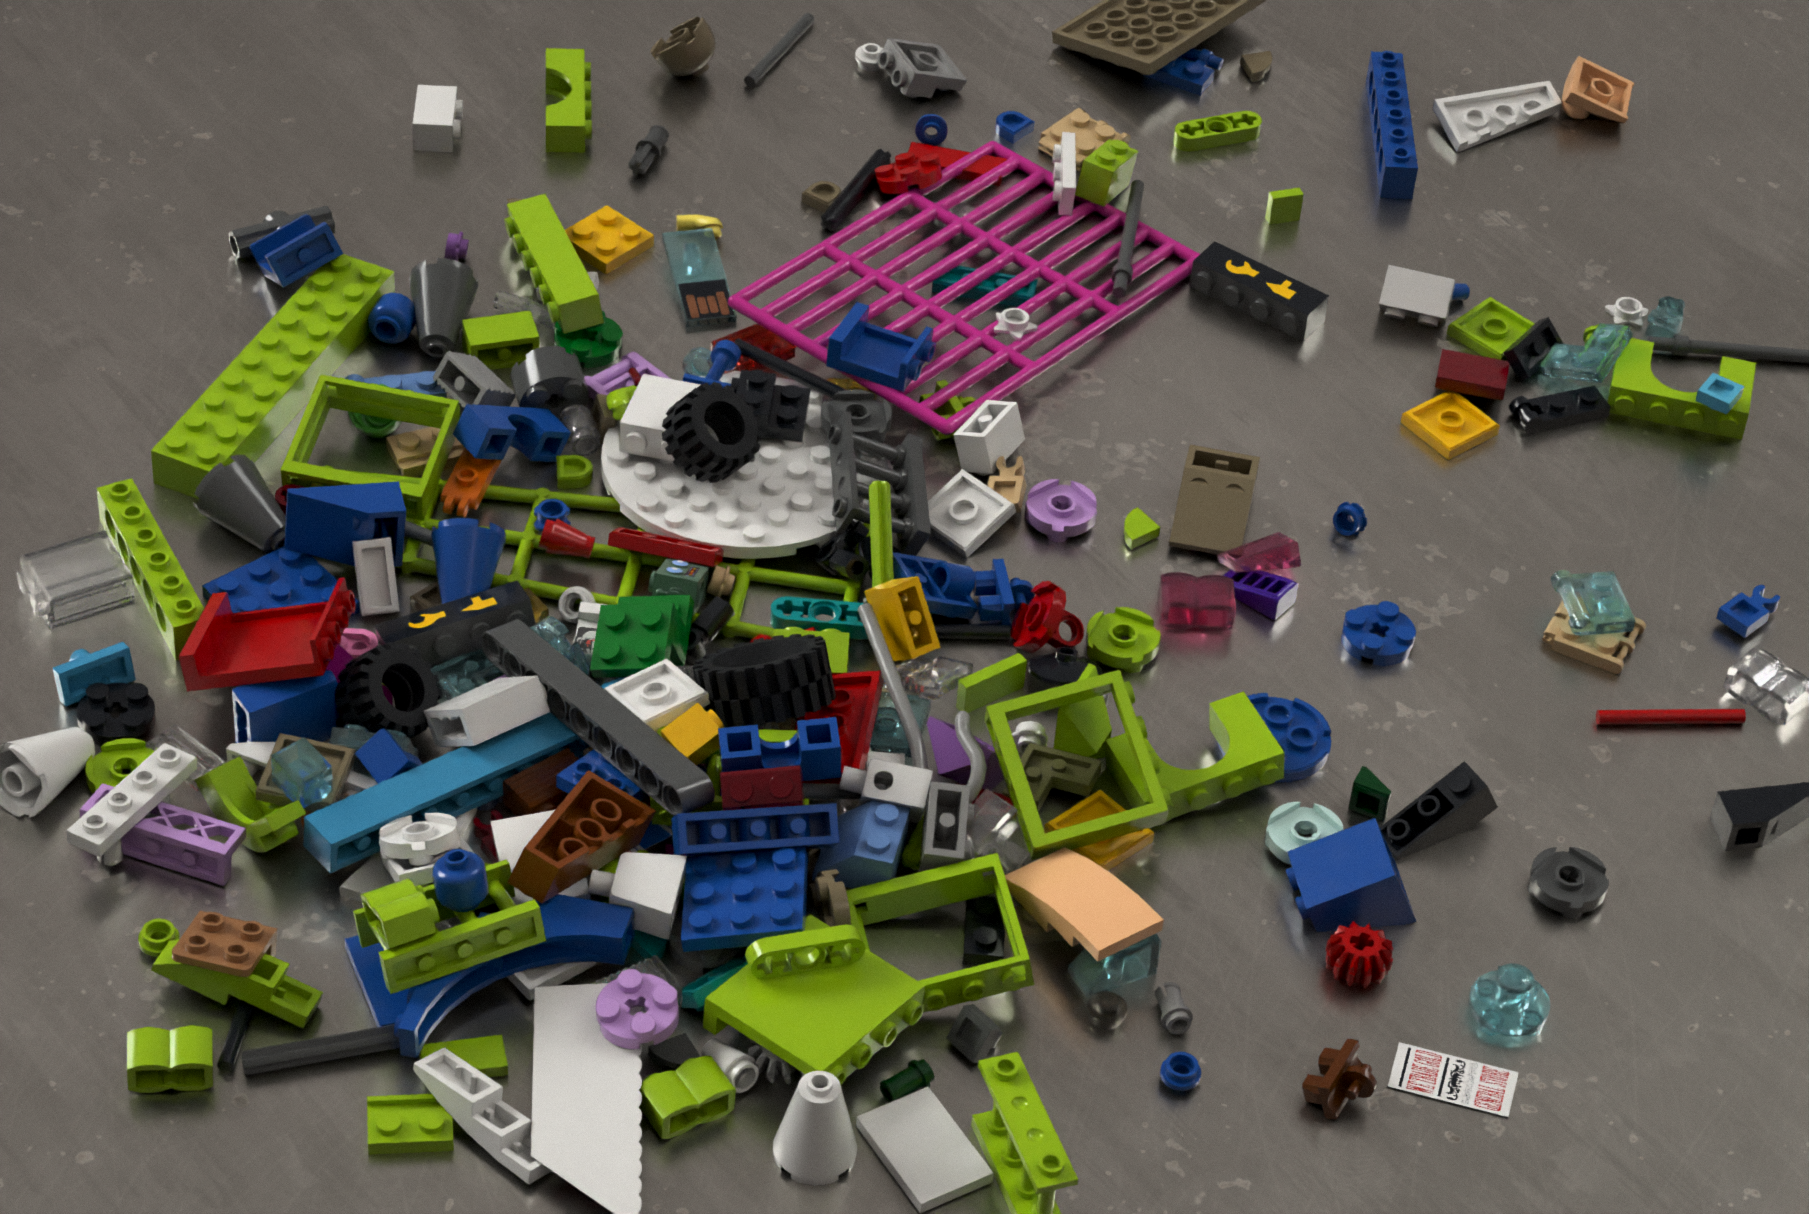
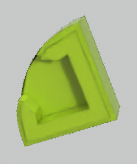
(1139, 528)

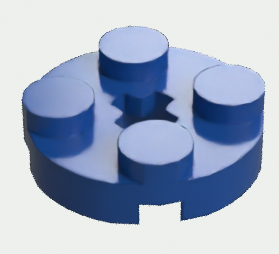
(1360, 637)

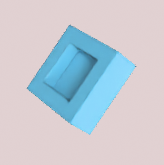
(1719, 393)

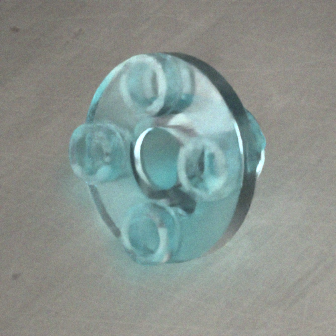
(1509, 1002)

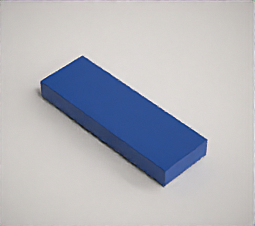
(370, 977)

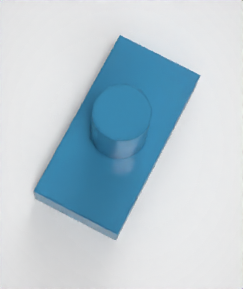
(83, 669)

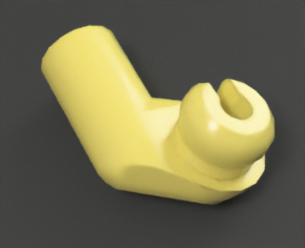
(697, 221)

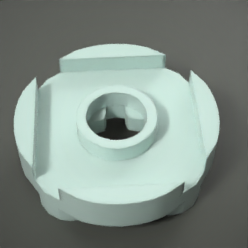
(1291, 818)

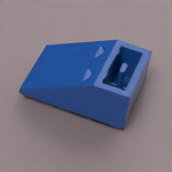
(331, 517)

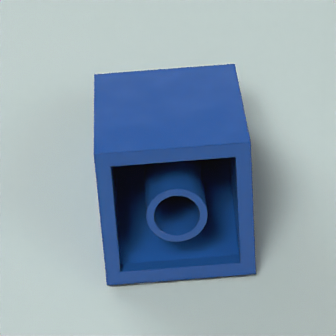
(1349, 880)

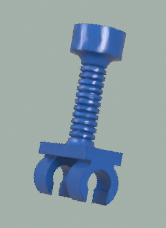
(724, 358)

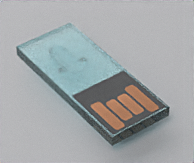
(698, 277)

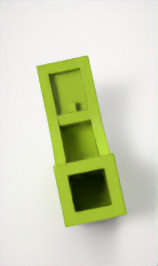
(232, 799)

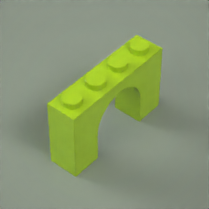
(1642, 396)
(1249, 762)

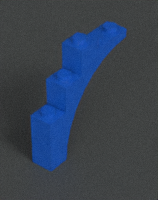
(573, 932)

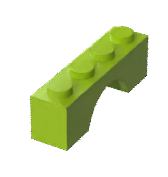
(570, 119)

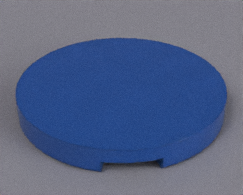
(1298, 730)

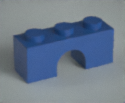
(491, 430)
(813, 747)

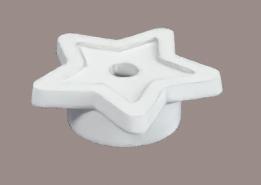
(1627, 311)
(1014, 322)

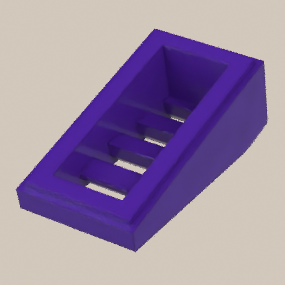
(1267, 593)

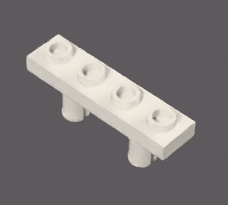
(130, 801)

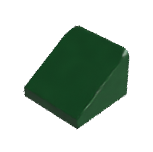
(1369, 795)

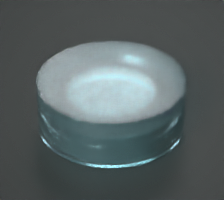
(697, 362)

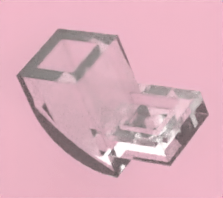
(991, 828)

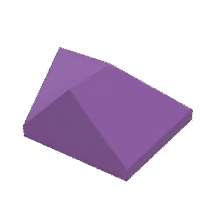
(953, 760)

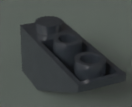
(1440, 812)
(1758, 814)

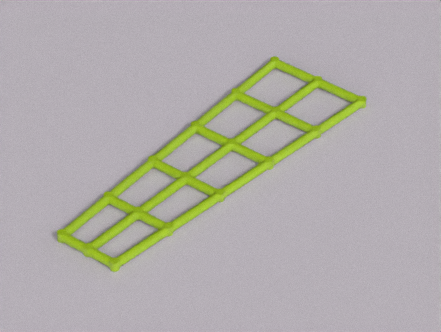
(530, 540)

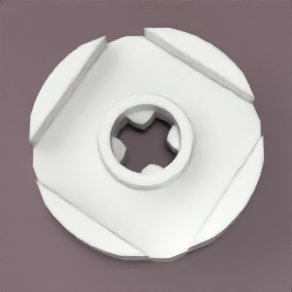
(419, 839)

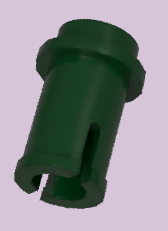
(914, 1077)

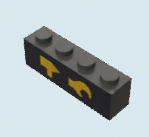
(1259, 291)
(458, 624)

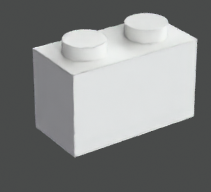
(436, 118)
(1416, 295)
(988, 434)

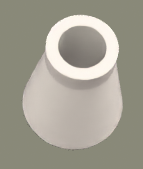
(735, 1064)

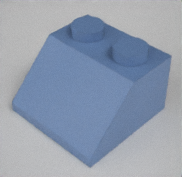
(869, 844)

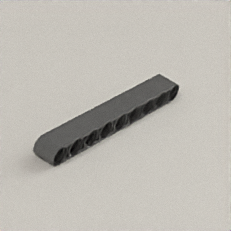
(601, 719)

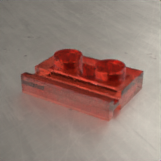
(763, 339)

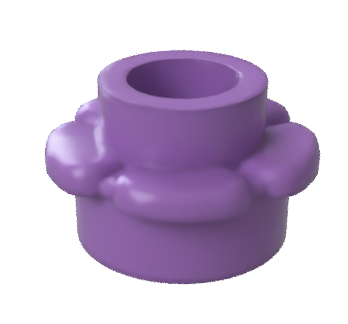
(456, 247)

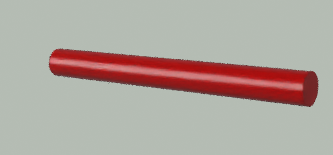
(1670, 716)

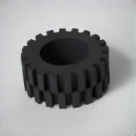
(767, 679)

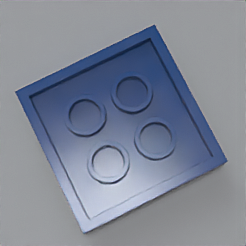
(275, 582)
(743, 897)

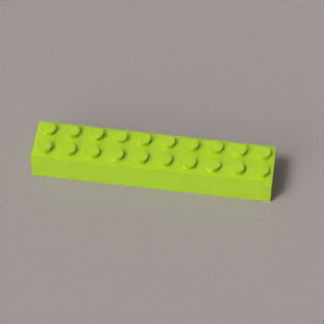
(273, 374)

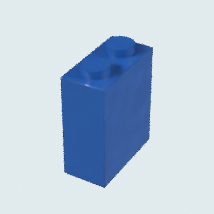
(287, 707)

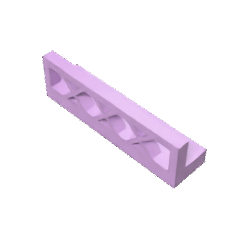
(176, 849)

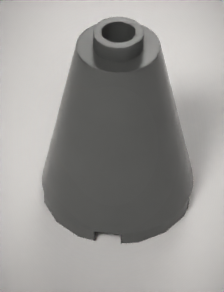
(441, 301)
(242, 504)

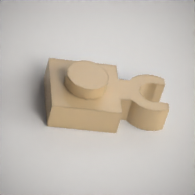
(1010, 482)

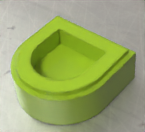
(573, 471)

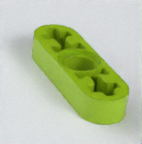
(1236, 128)
(768, 958)

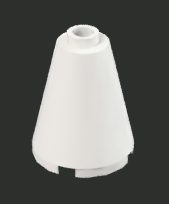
(40, 768)
(816, 1132)

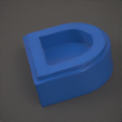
(1013, 126)

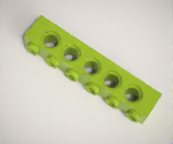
(150, 561)

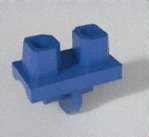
(1004, 594)

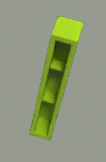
(553, 264)

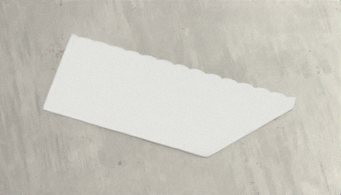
(586, 1099)

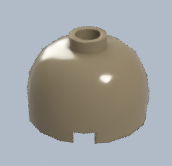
(686, 49)

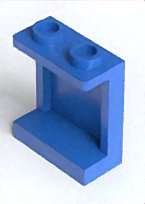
(295, 250)
(878, 352)

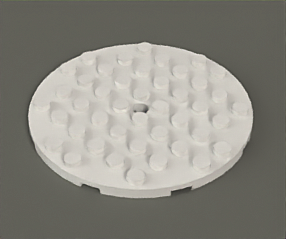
(754, 513)

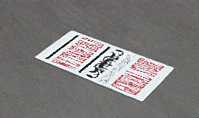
(1453, 1079)

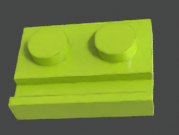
(408, 1124)

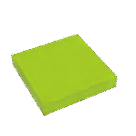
(1489, 328)

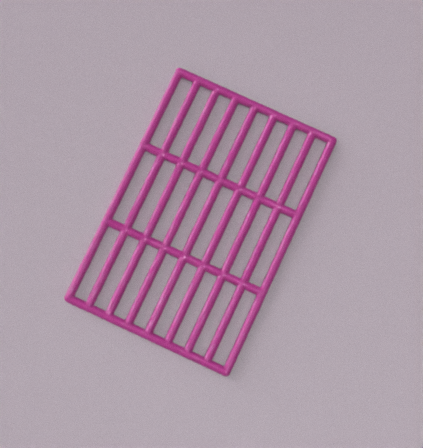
(959, 322)

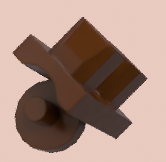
(1343, 1079)

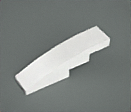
(479, 1109)

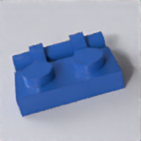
(1189, 75)

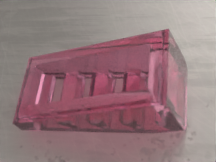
(1267, 553)

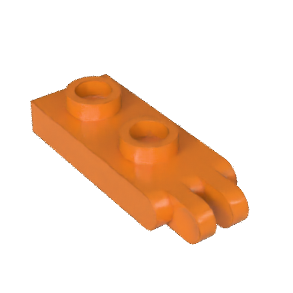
(468, 483)

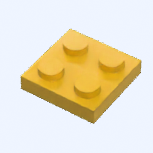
(608, 239)

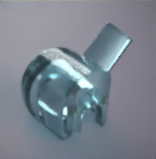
(1668, 314)

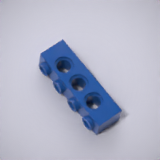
(755, 829)

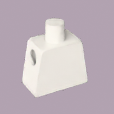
(905, 785)
(646, 884)

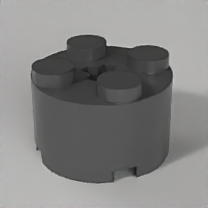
(549, 380)

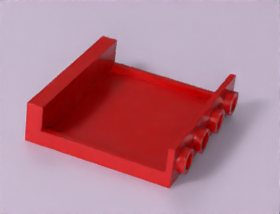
(264, 643)

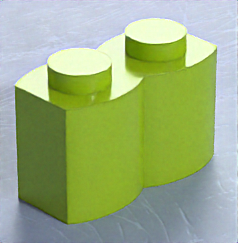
(400, 913)
(170, 1059)
(686, 1097)

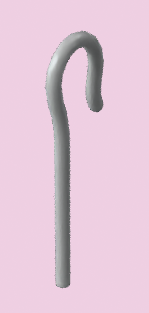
(906, 714)

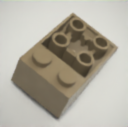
(1214, 500)

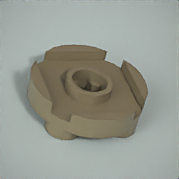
(829, 898)

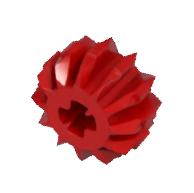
(1359, 954)

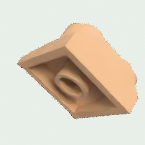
(1596, 92)

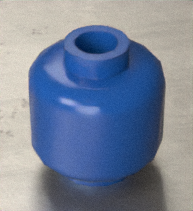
(392, 318)
(460, 880)

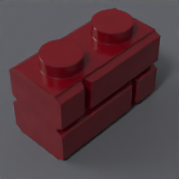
(762, 788)

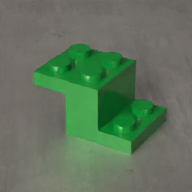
(641, 634)

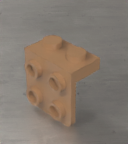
(225, 944)

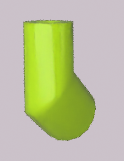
(619, 400)

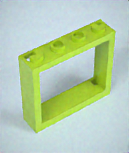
(378, 402)
(1093, 831)
(940, 888)

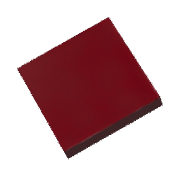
(1472, 374)

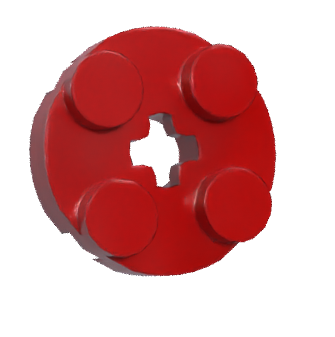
(908, 171)

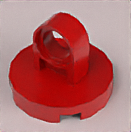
(1040, 620)

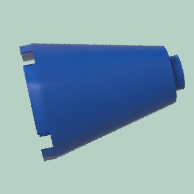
(465, 556)

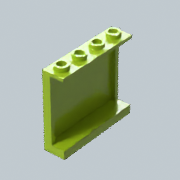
(823, 1016)

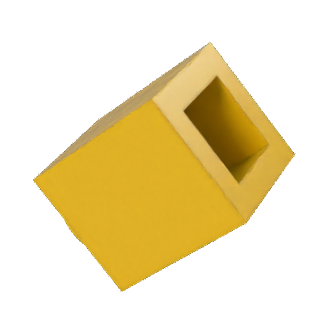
(694, 733)

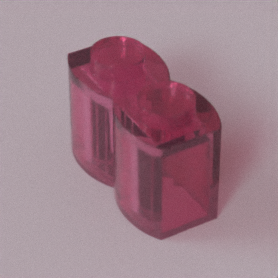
(1196, 601)

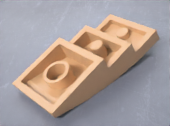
(1083, 903)

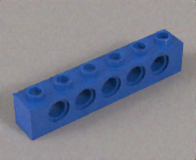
(1391, 125)

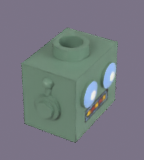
(680, 578)

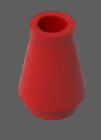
(565, 540)

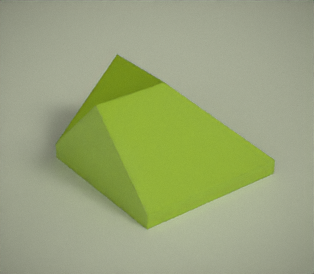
(1083, 724)

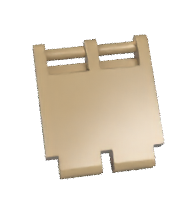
(1088, 135)
(1590, 649)

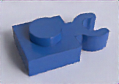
(1747, 613)

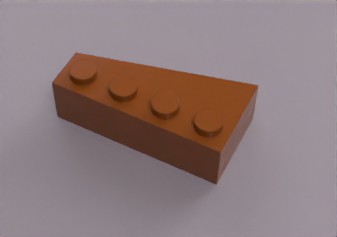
(581, 835)

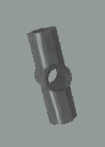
(243, 237)

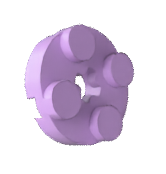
(1057, 523)
(635, 990)

